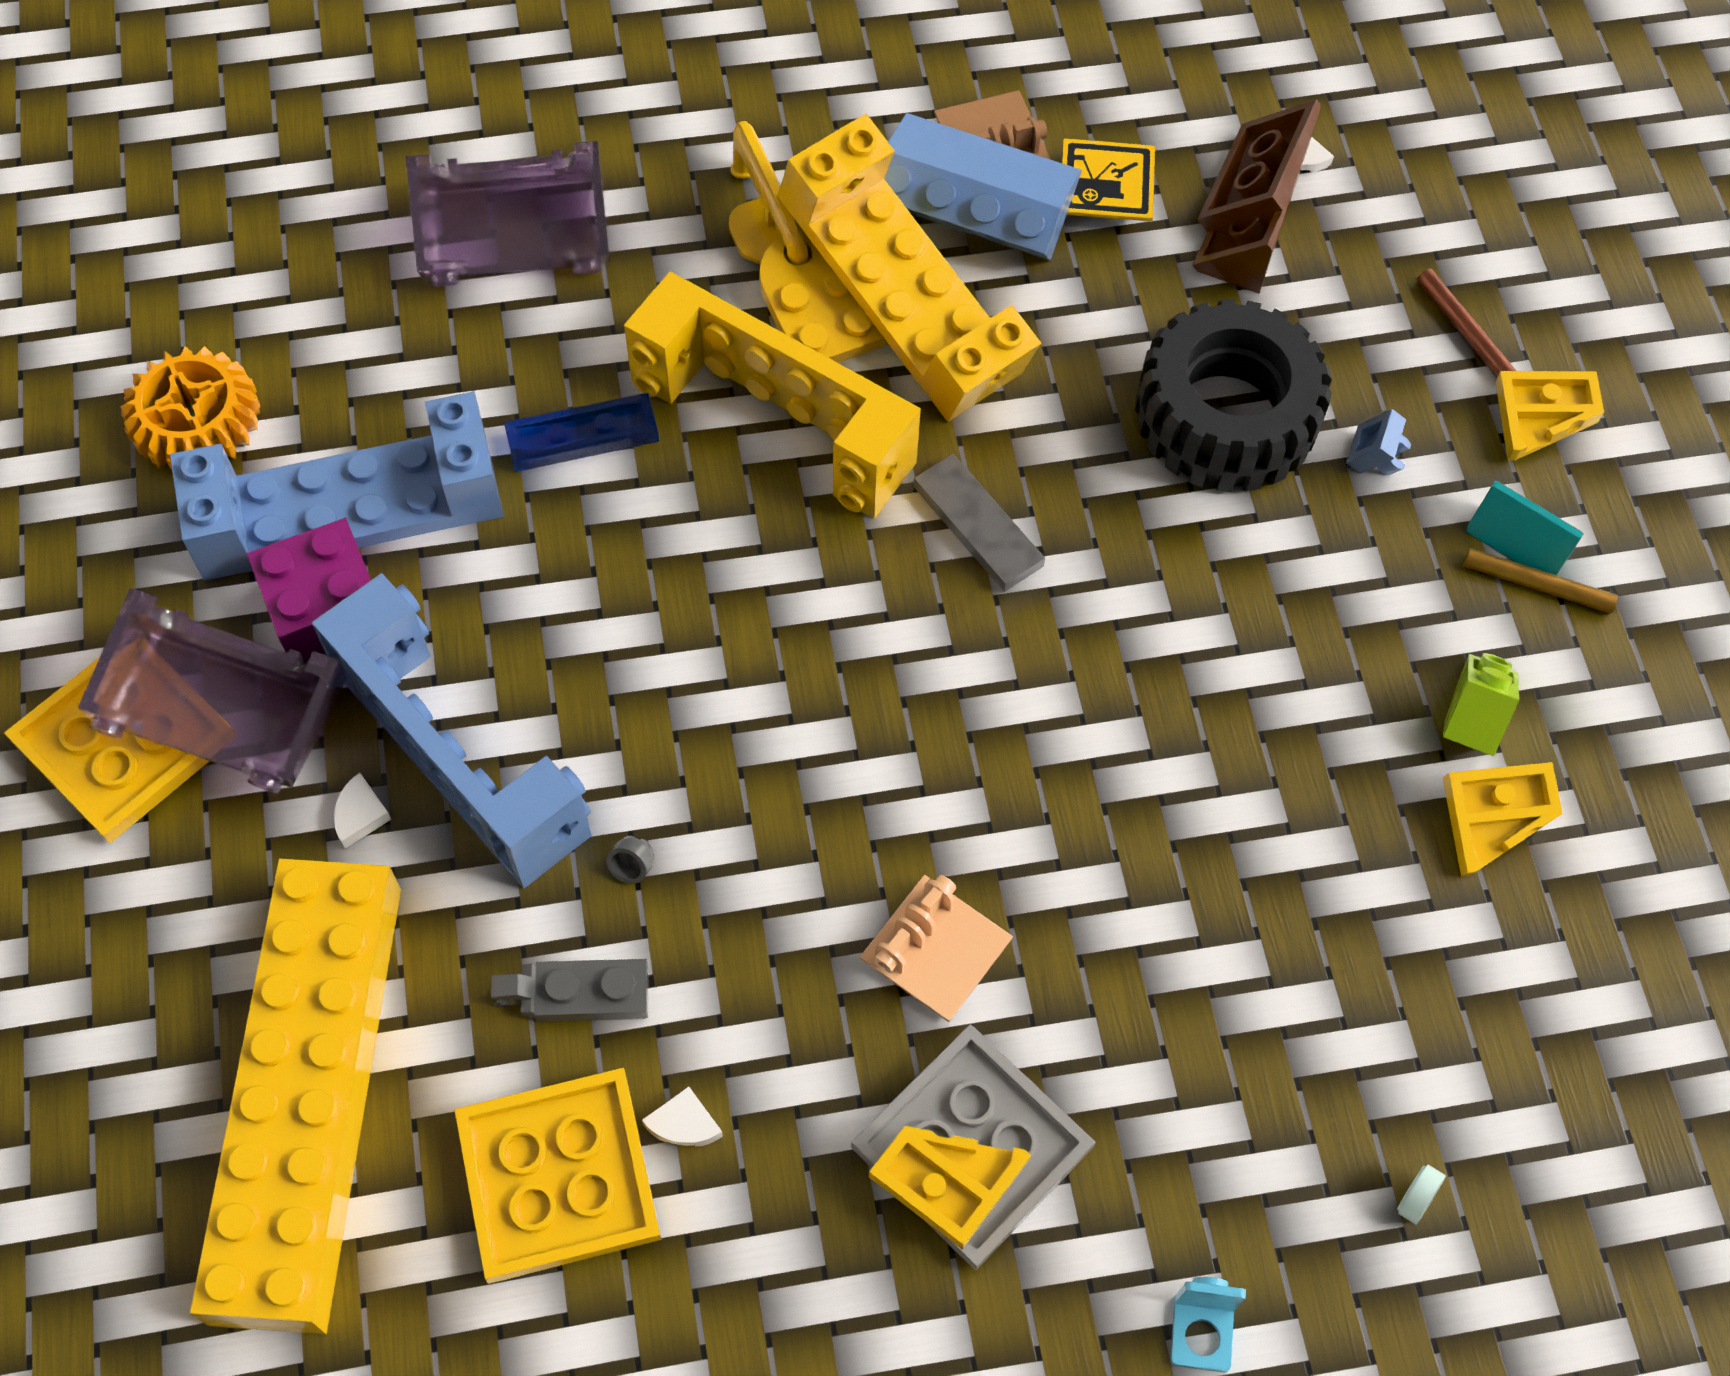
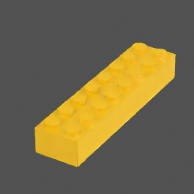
(298, 1100)

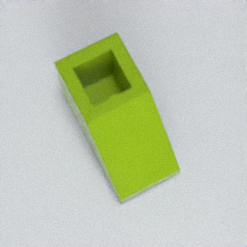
(1482, 703)

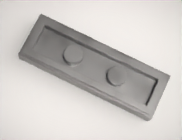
(979, 522)

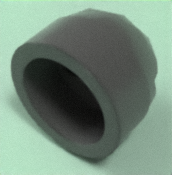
(621, 856)

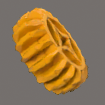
(220, 396)

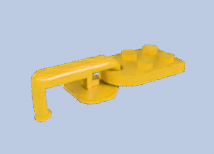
(794, 277)

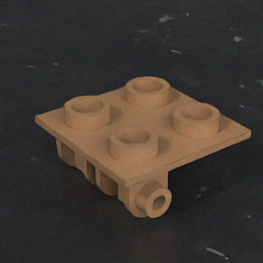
(999, 119)

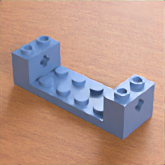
(380, 491)
(525, 823)

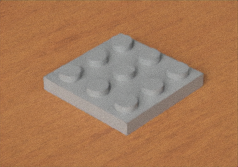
(985, 1098)

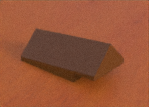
(1253, 196)

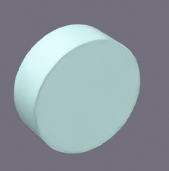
(1420, 1193)

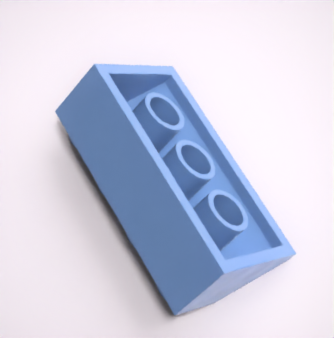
(980, 185)

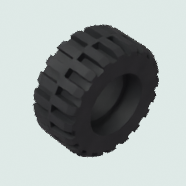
(1240, 345)

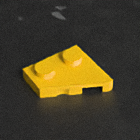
(1545, 407)
(1498, 809)
(947, 1179)

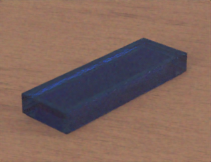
(581, 432)

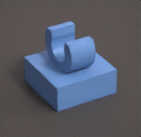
(1378, 443)

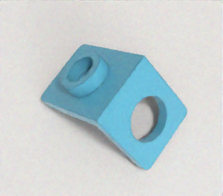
(1208, 1301)

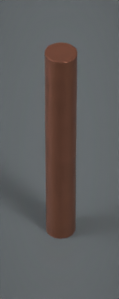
(1464, 322)

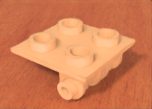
(936, 946)

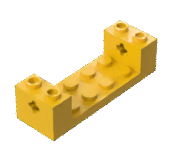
(898, 272)
(871, 427)

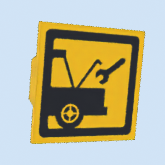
(1113, 179)

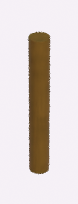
(1540, 580)

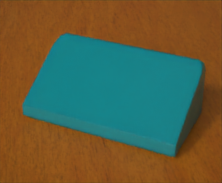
(1523, 530)

